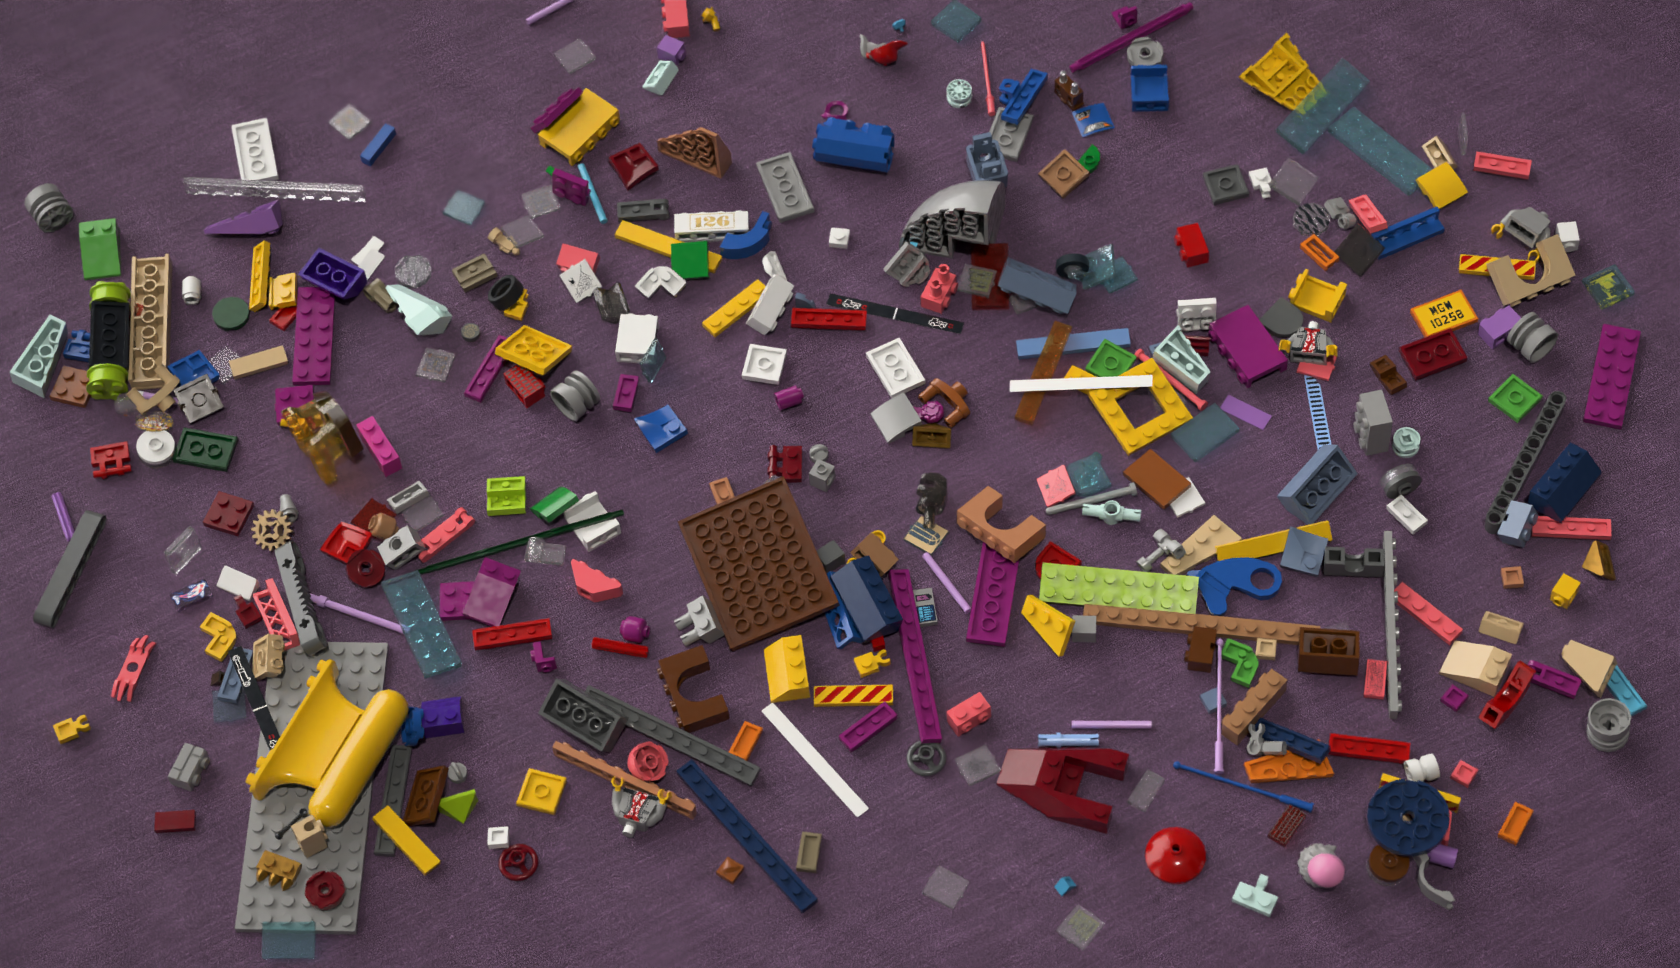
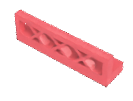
(282, 613)

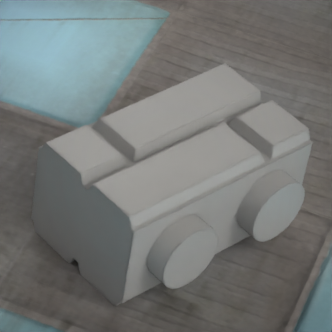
(188, 767)

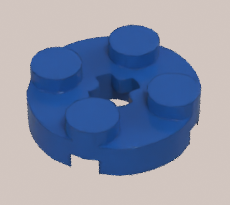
(411, 728)

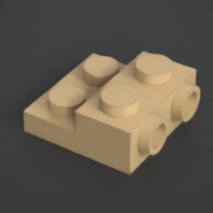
(268, 656)

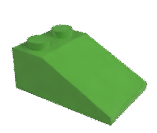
(100, 248)

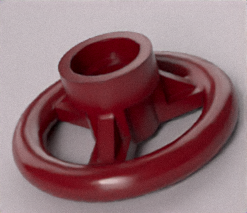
(518, 851)

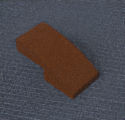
(1387, 375)

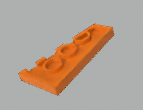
(1286, 767)

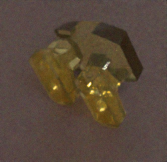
(331, 441)

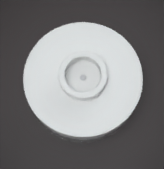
(155, 449)

